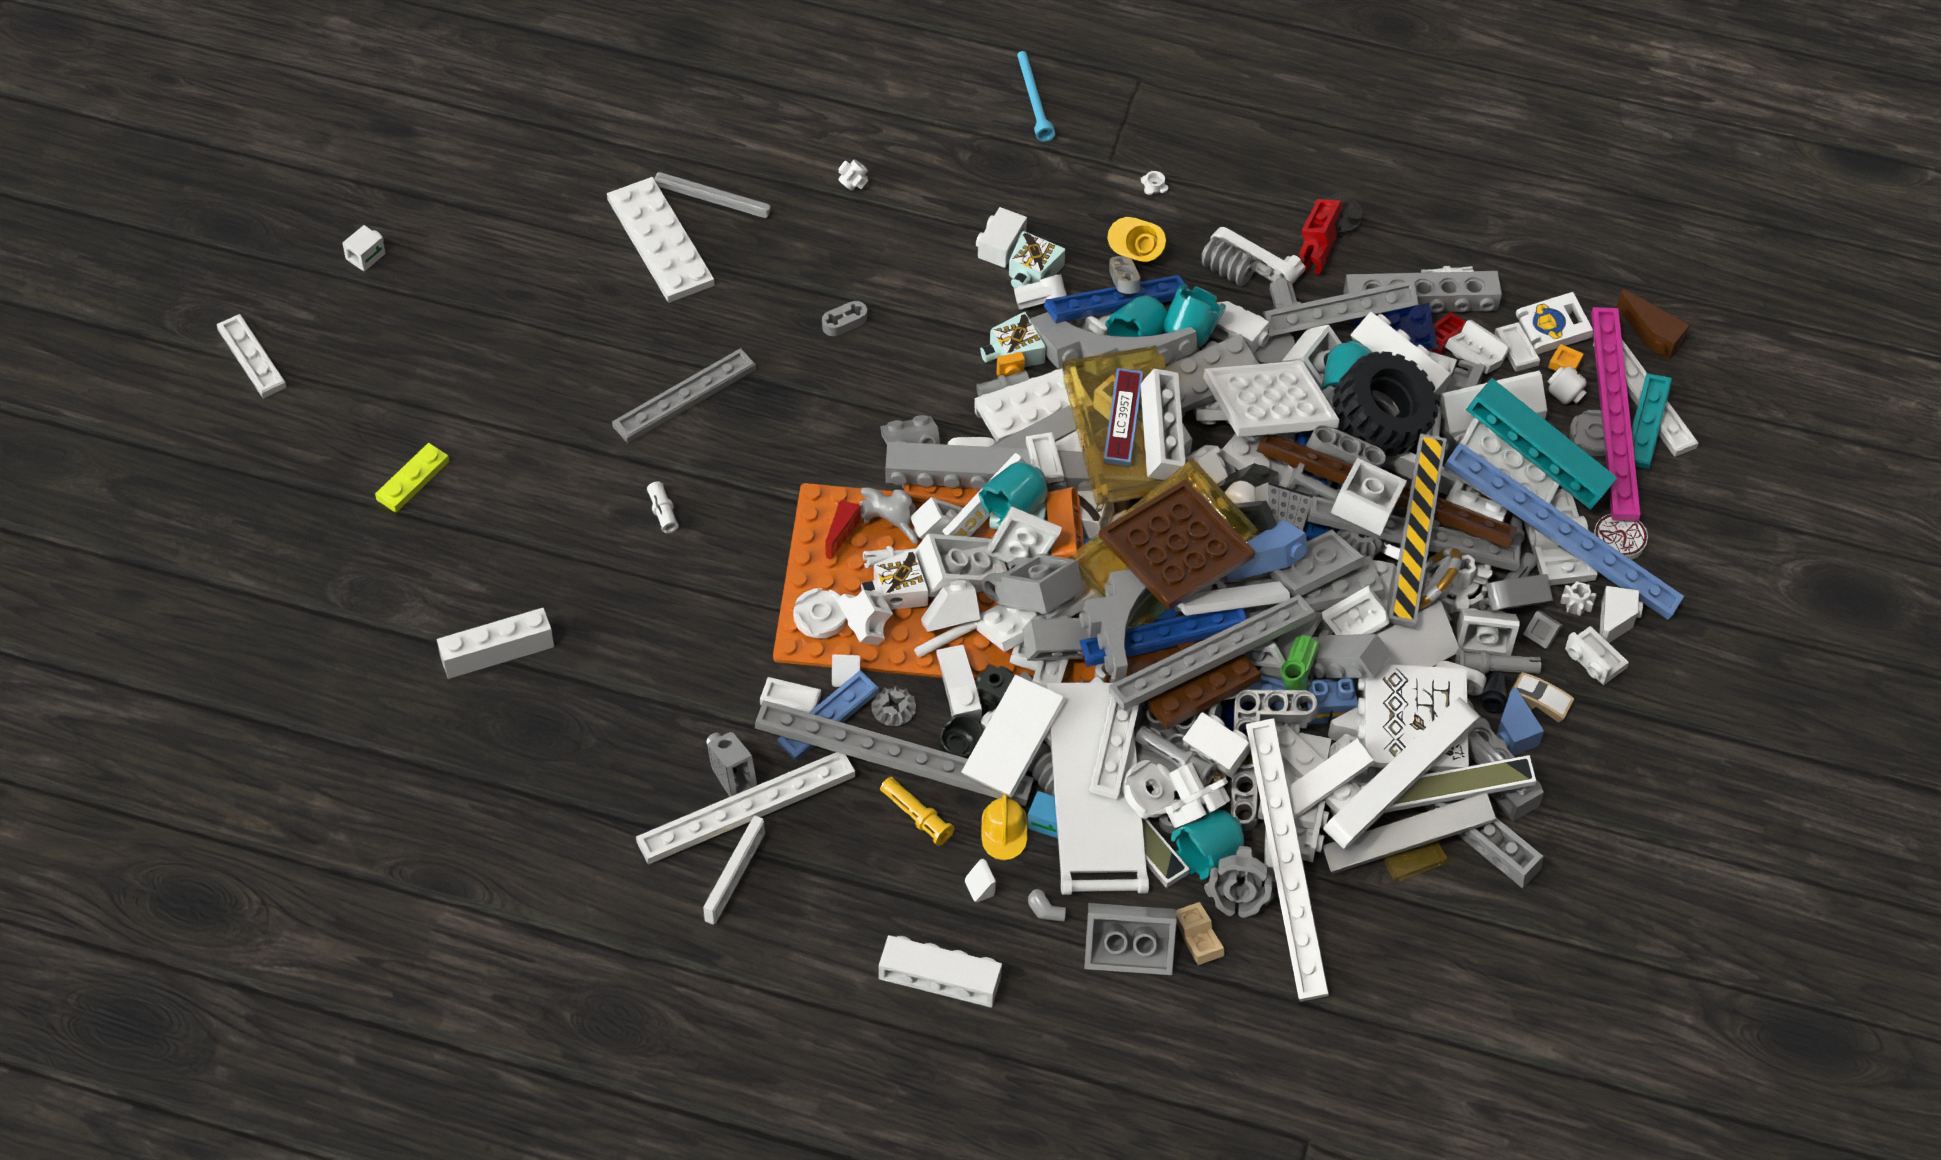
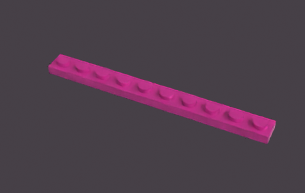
(1615, 414)

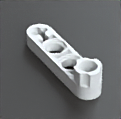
(1276, 268)

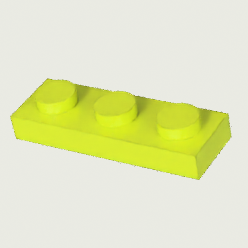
(412, 477)

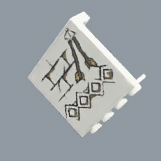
(1404, 703)

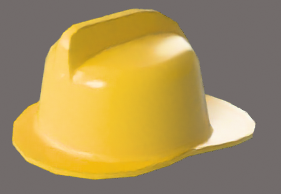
(1136, 239)
(1004, 829)

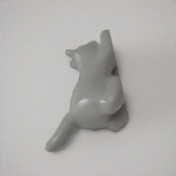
(893, 508)

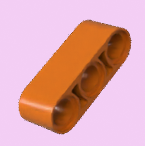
(1065, 511)

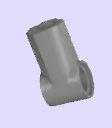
(1282, 293)

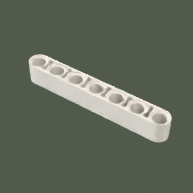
(1402, 773)

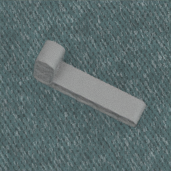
(1261, 712)

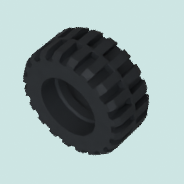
(1399, 381)

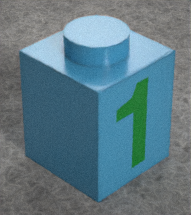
(1043, 815)

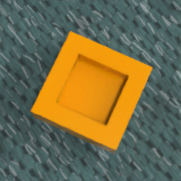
(1565, 357)
(1010, 364)

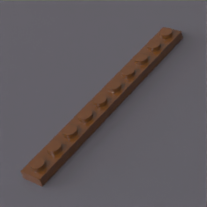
(1329, 467)

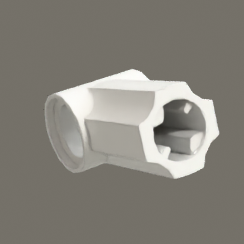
(1038, 292)

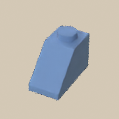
(1519, 725)

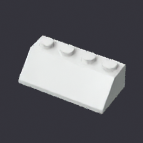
(1454, 403)

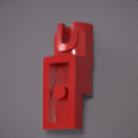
(1319, 234)

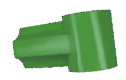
(1299, 663)

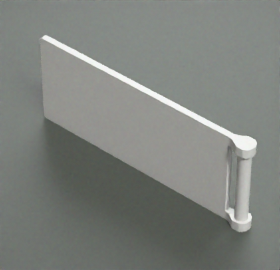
(1092, 829)

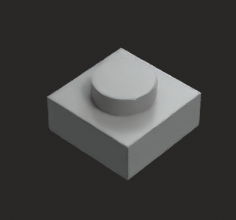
(1542, 629)

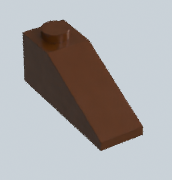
(1653, 326)

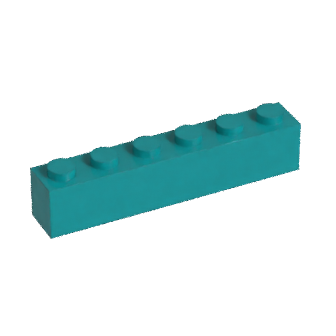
(1541, 443)

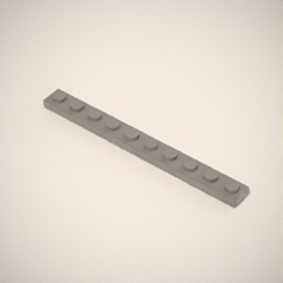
(876, 748)

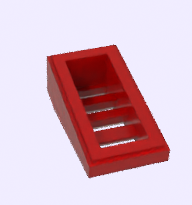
(1444, 331)
(843, 523)

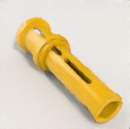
(925, 818)

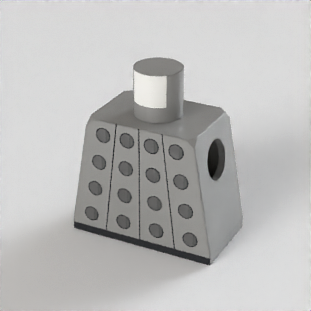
(1285, 503)
(728, 752)

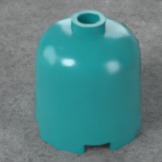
(1196, 310)
(1138, 318)
(1340, 361)
(1015, 486)
(1208, 840)

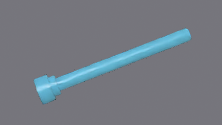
(1044, 128)

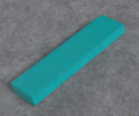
(1649, 418)

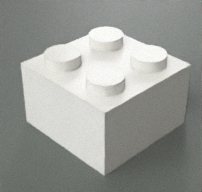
(1368, 496)

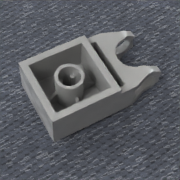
(1035, 583)

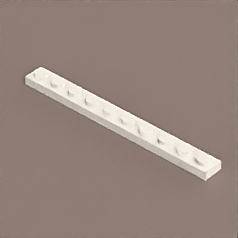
(1287, 860)

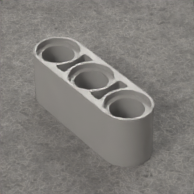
(1344, 446)
(1519, 592)

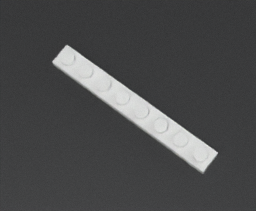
(743, 806)

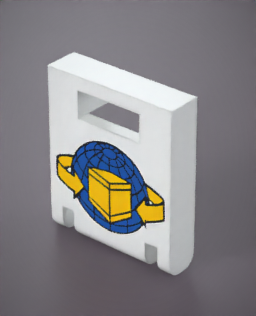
(1549, 323)

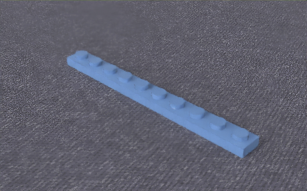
(1563, 530)

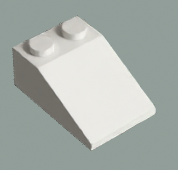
(955, 558)

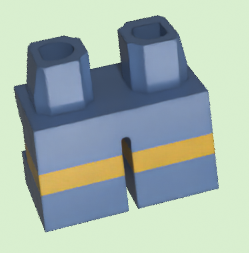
(1332, 699)

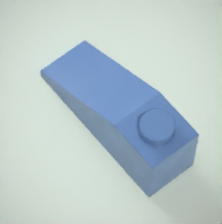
(1273, 551)

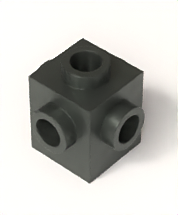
(993, 684)

